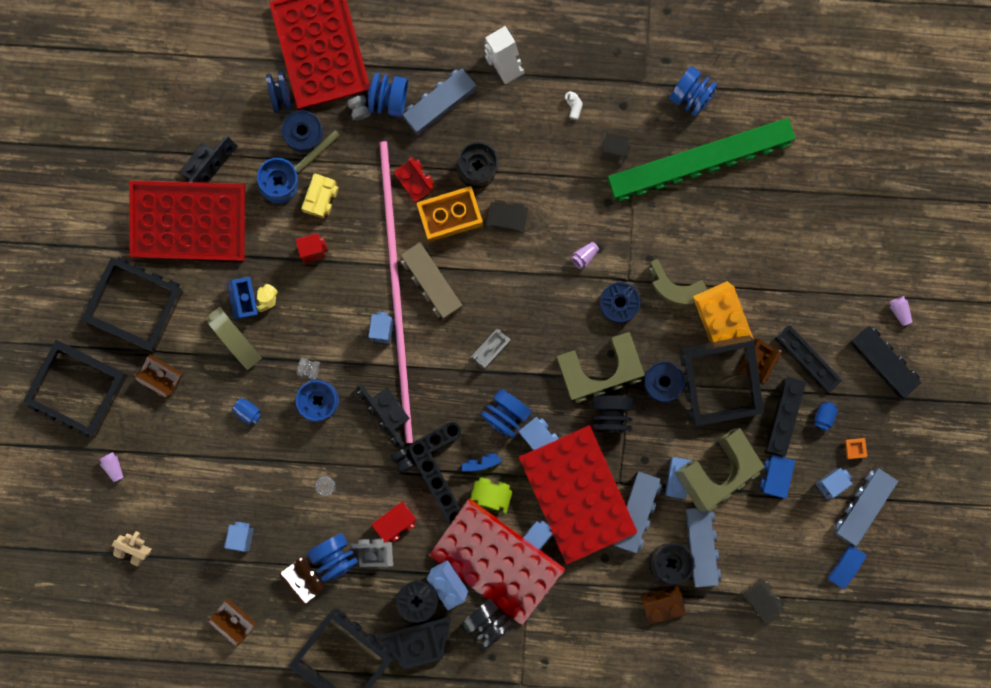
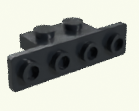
(207, 161)
(387, 411)

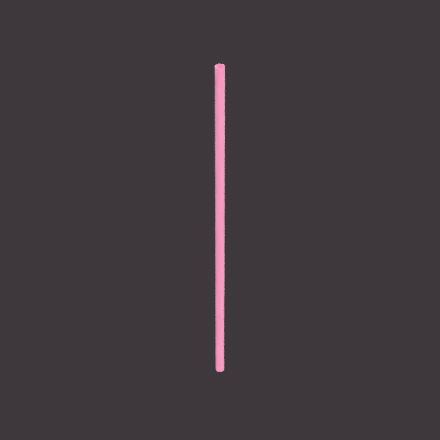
(396, 290)

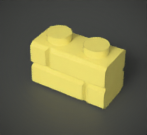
(319, 196)

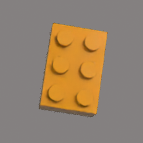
(450, 214)
(722, 313)

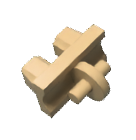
(133, 546)

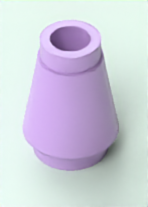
(584, 255)
(901, 309)
(111, 466)

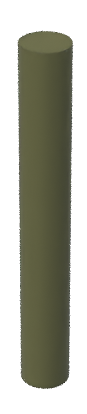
(318, 150)

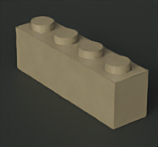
(431, 280)

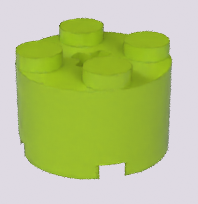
(491, 496)

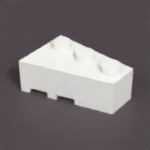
(502, 53)

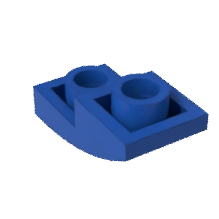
(487, 462)
(847, 567)

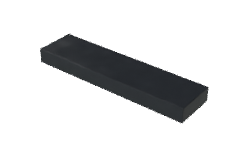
(808, 358)

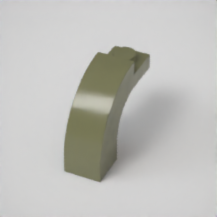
(670, 292)
(233, 338)

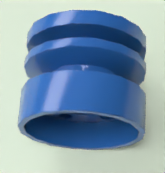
(693, 91)
(388, 94)
(277, 170)
(306, 398)
(506, 413)
(332, 557)

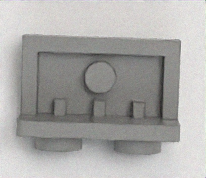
(375, 553)

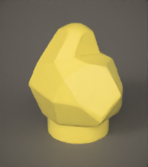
(265, 297)

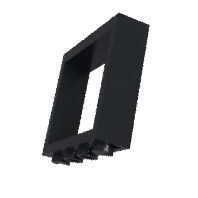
(154, 278)
(753, 376)
(106, 405)
(356, 631)

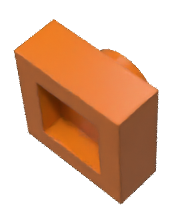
(855, 448)

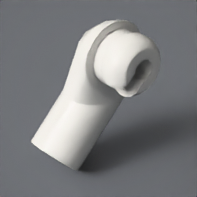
(575, 103)

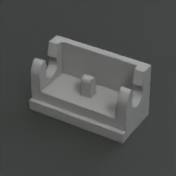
(491, 349)

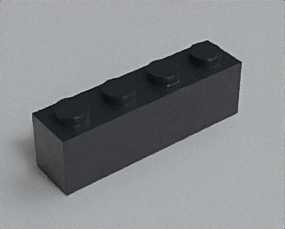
(885, 362)
(785, 417)

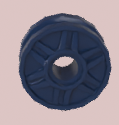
(278, 92)
(299, 120)
(628, 294)
(653, 387)

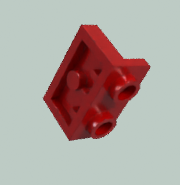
(414, 180)

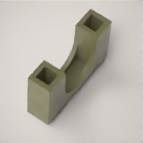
(580, 386)
(744, 466)

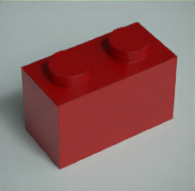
(311, 247)
(394, 522)

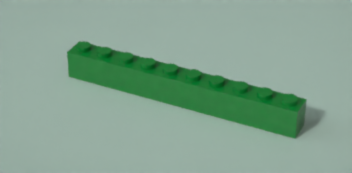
(701, 159)

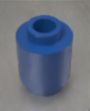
(246, 411)
(825, 416)

